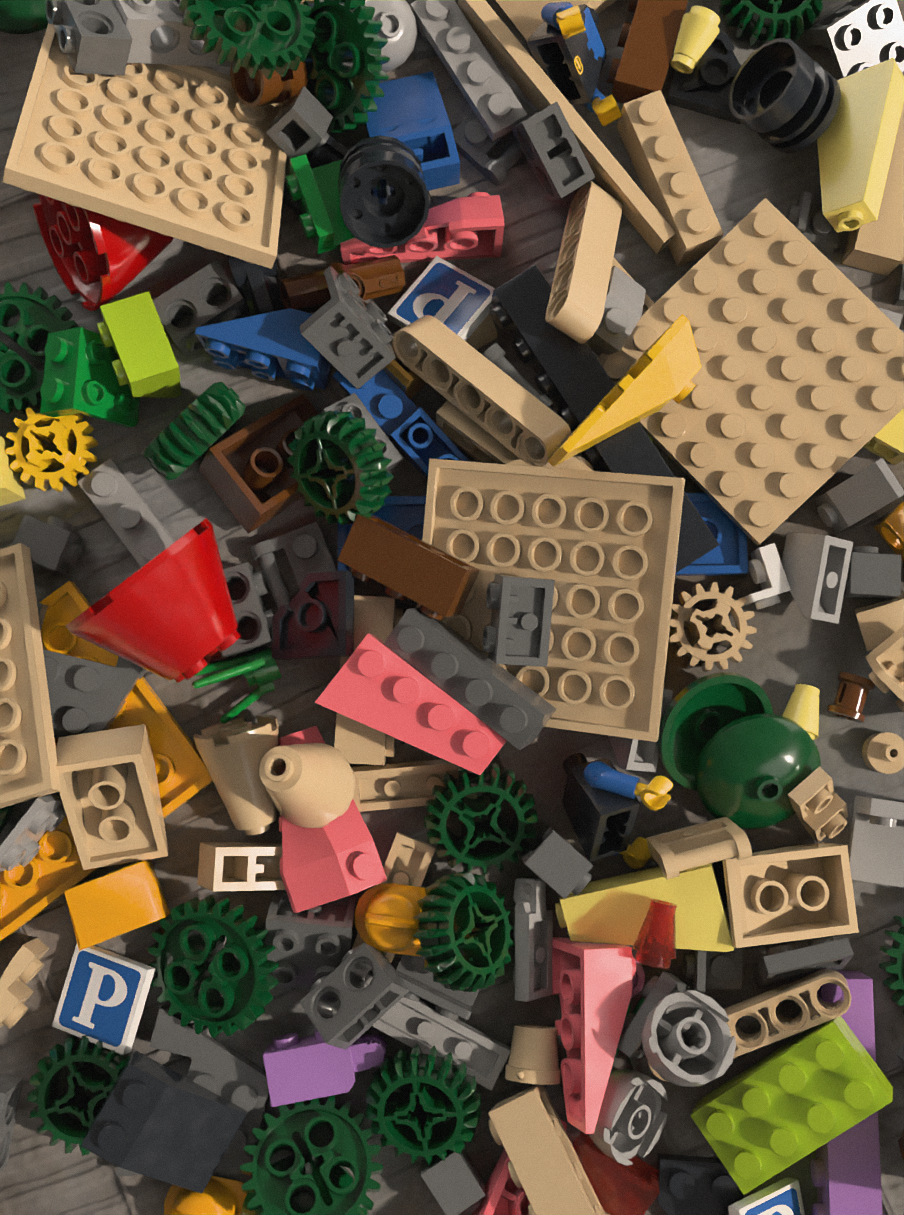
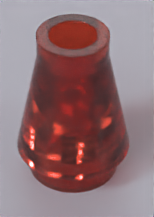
(657, 936)

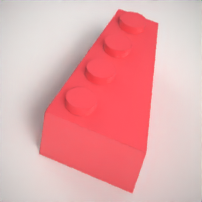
(403, 703)

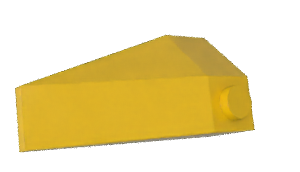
(649, 385)

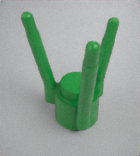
(256, 666)

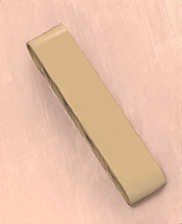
(584, 263)
(481, 390)
(775, 1026)

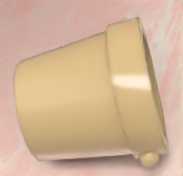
(533, 1055)

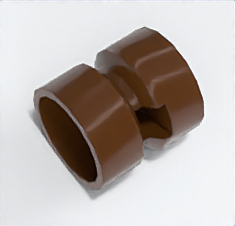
(264, 91)

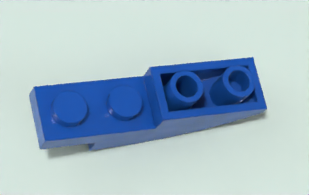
(403, 423)

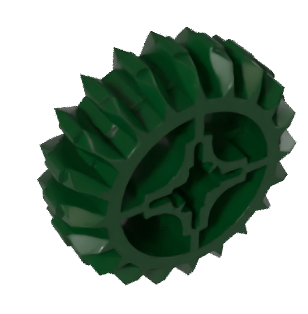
(761, 22)
(194, 430)
(340, 467)
(505, 838)
(464, 932)
(54, 1108)
(409, 1119)

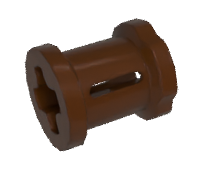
(851, 697)

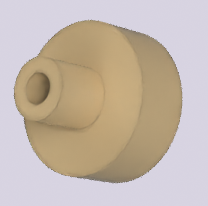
(884, 752)

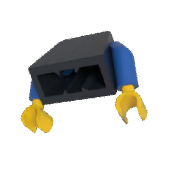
(573, 56)
(605, 807)

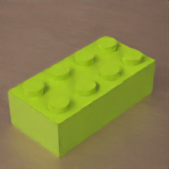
(791, 1103)

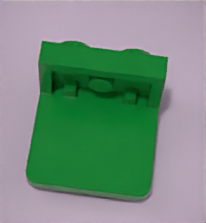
(319, 202)
(83, 379)

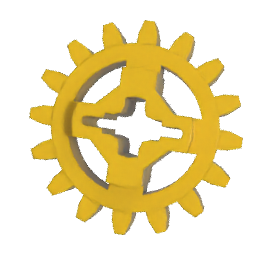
(40, 461)

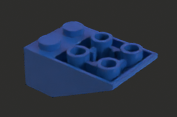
(417, 116)
(269, 347)

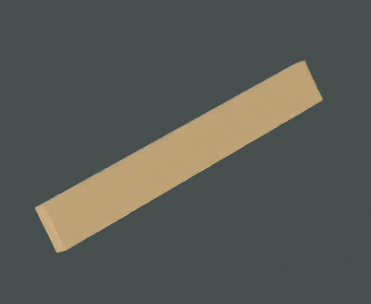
(542, 93)

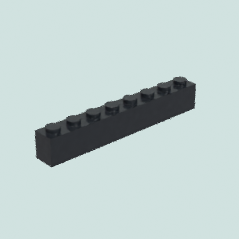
(577, 385)

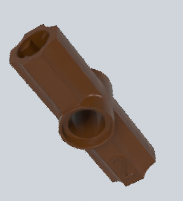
(373, 278)

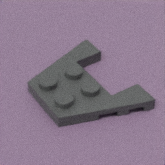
(83, 692)
(219, 1071)

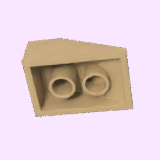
(112, 796)
(790, 894)

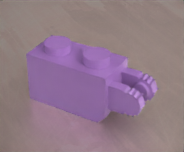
(312, 1069)

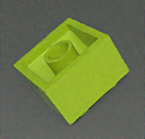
(141, 347)

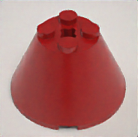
(94, 250)
(167, 610)

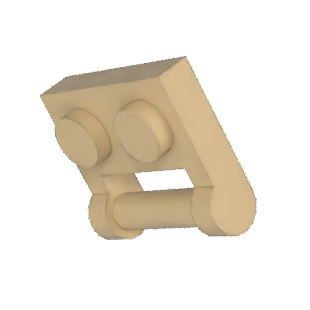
(698, 846)

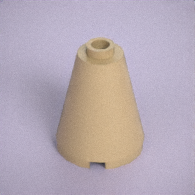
(233, 761)
(308, 782)

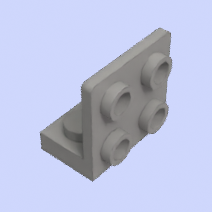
(26, 827)
(877, 841)

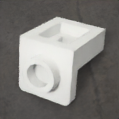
(769, 572)

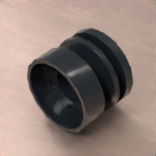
(784, 96)
(388, 214)

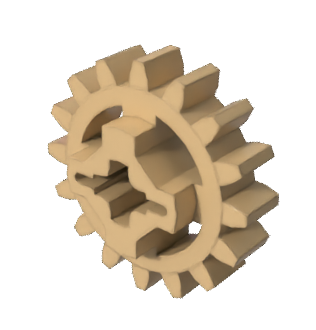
(725, 634)

